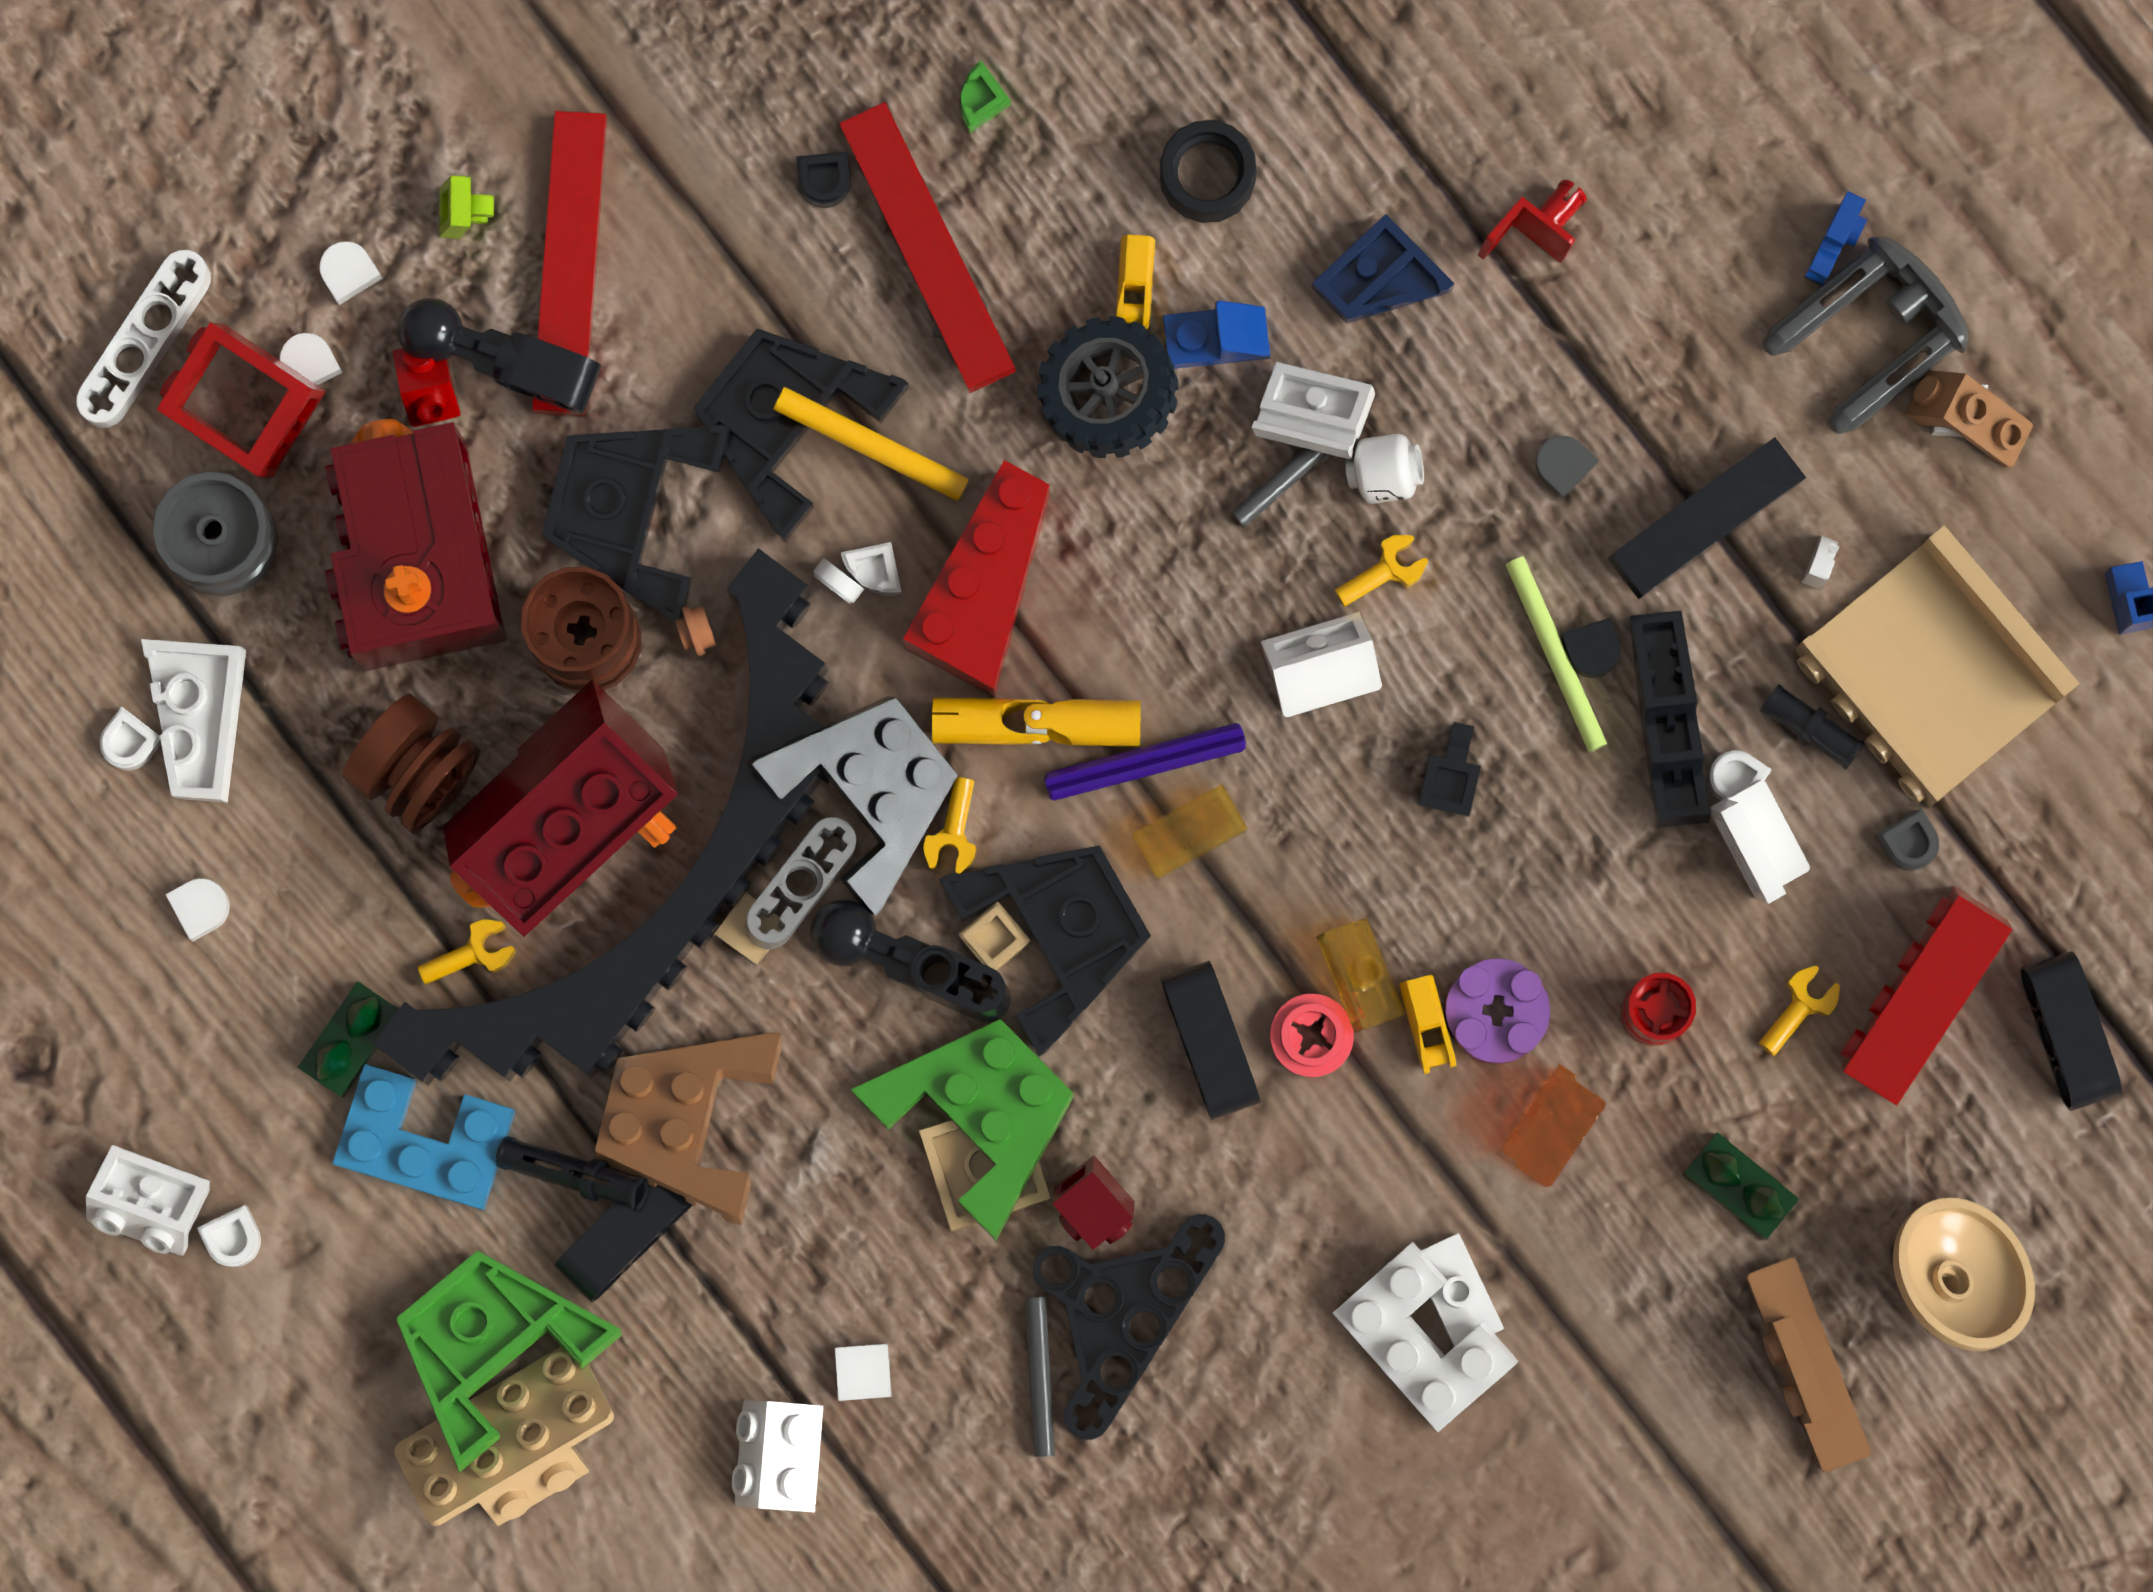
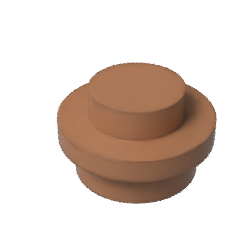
(695, 630)

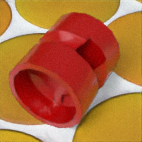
(1658, 1009)

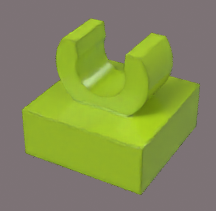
(461, 209)

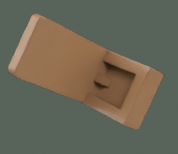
(1971, 411)

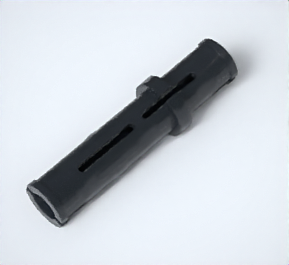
(623, 1187)

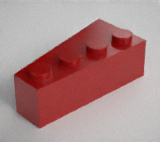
(978, 593)
(1925, 996)

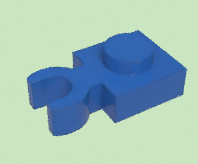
(1843, 229)

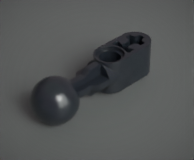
(514, 361)
(847, 934)

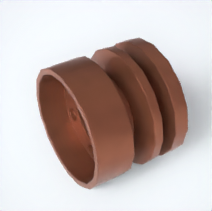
(564, 608)
(420, 770)

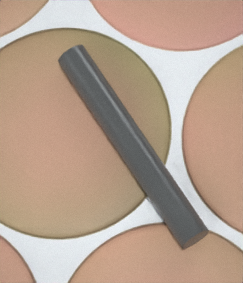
(1276, 486)
(1039, 1376)

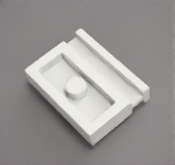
(1313, 410)

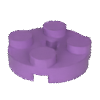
(1520, 991)

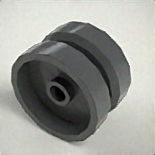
(194, 512)

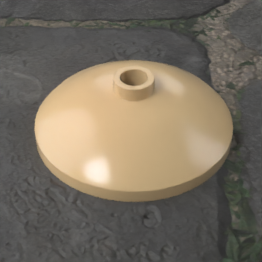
(1979, 1263)

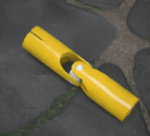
(1064, 722)

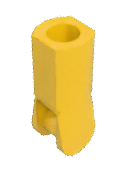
(1135, 275)
(1425, 1015)

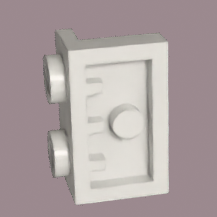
(145, 1201)

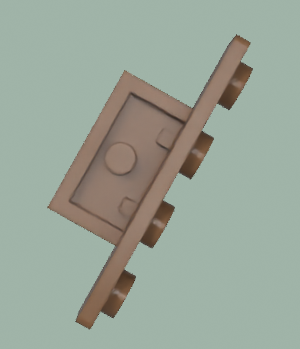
(1808, 1365)

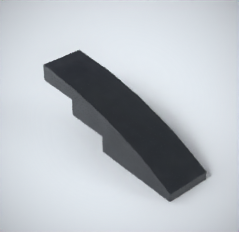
(1706, 518)
(1669, 719)

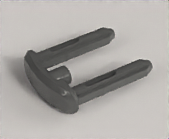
(1919, 292)

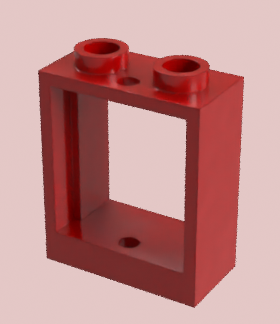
(281, 428)

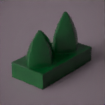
(347, 1040)
(1741, 1186)

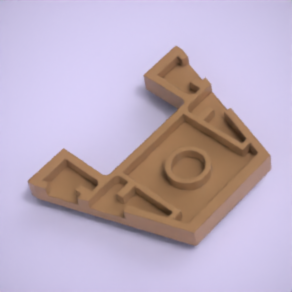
(663, 1111)

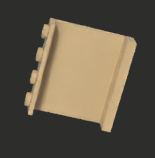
(1935, 668)

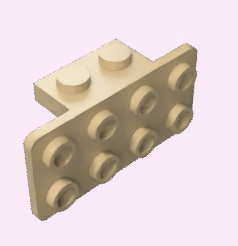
(538, 1421)

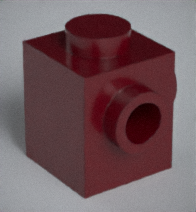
(1093, 1205)

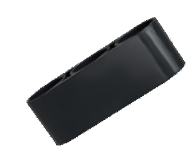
(2071, 1031)
(1210, 1040)
(619, 1241)

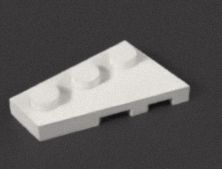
(198, 713)

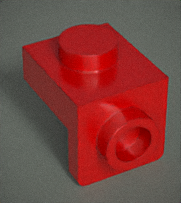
(425, 389)

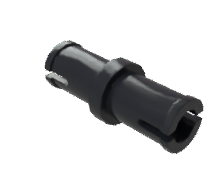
(1812, 726)

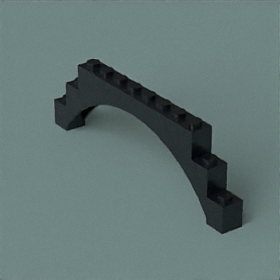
(597, 1005)

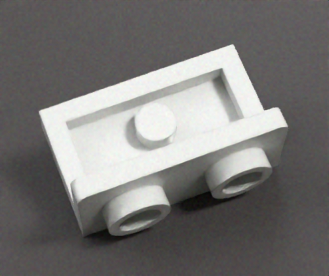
(777, 1455)

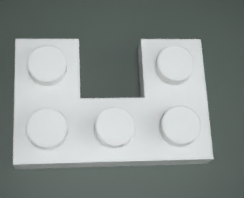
(1383, 1326)

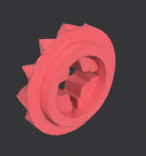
(1305, 1011)

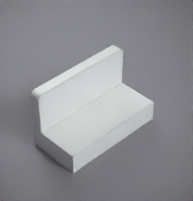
(1322, 664)
(1760, 840)

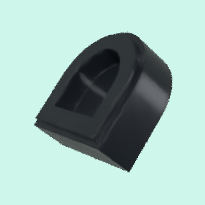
(824, 178)
(1592, 648)

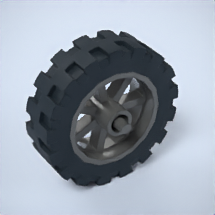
(1079, 351)

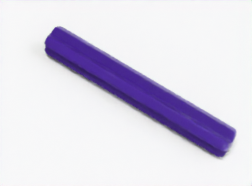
(1145, 761)

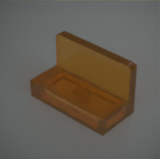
(1552, 1127)

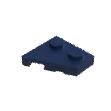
(1380, 275)

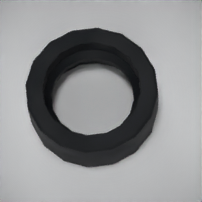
(1208, 132)

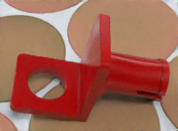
(1541, 225)

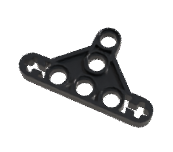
(1136, 1291)

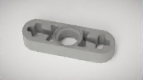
(834, 861)

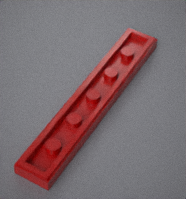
(572, 236)
(927, 247)

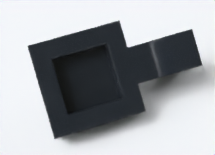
(1450, 780)

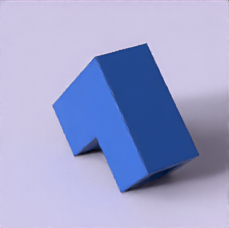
(2130, 597)

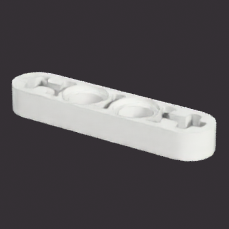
(136, 334)

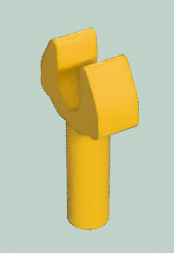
(1383, 571)
(954, 829)
(469, 954)
(1799, 1009)

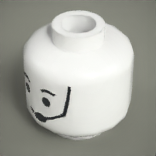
(1385, 468)

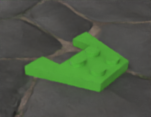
(995, 1096)
(475, 1328)

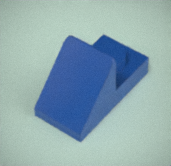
(1217, 336)

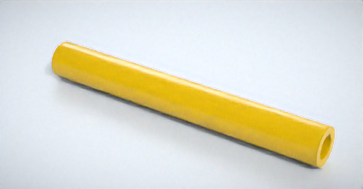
(870, 443)

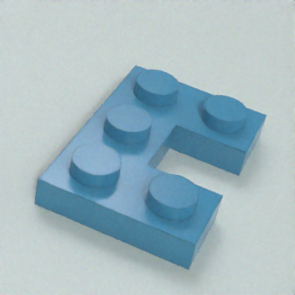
(379, 1148)

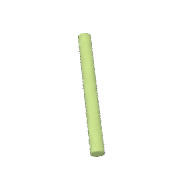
(1556, 654)

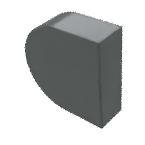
(1563, 464)
(1910, 842)

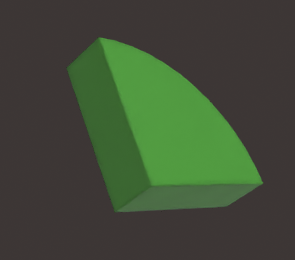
(981, 98)

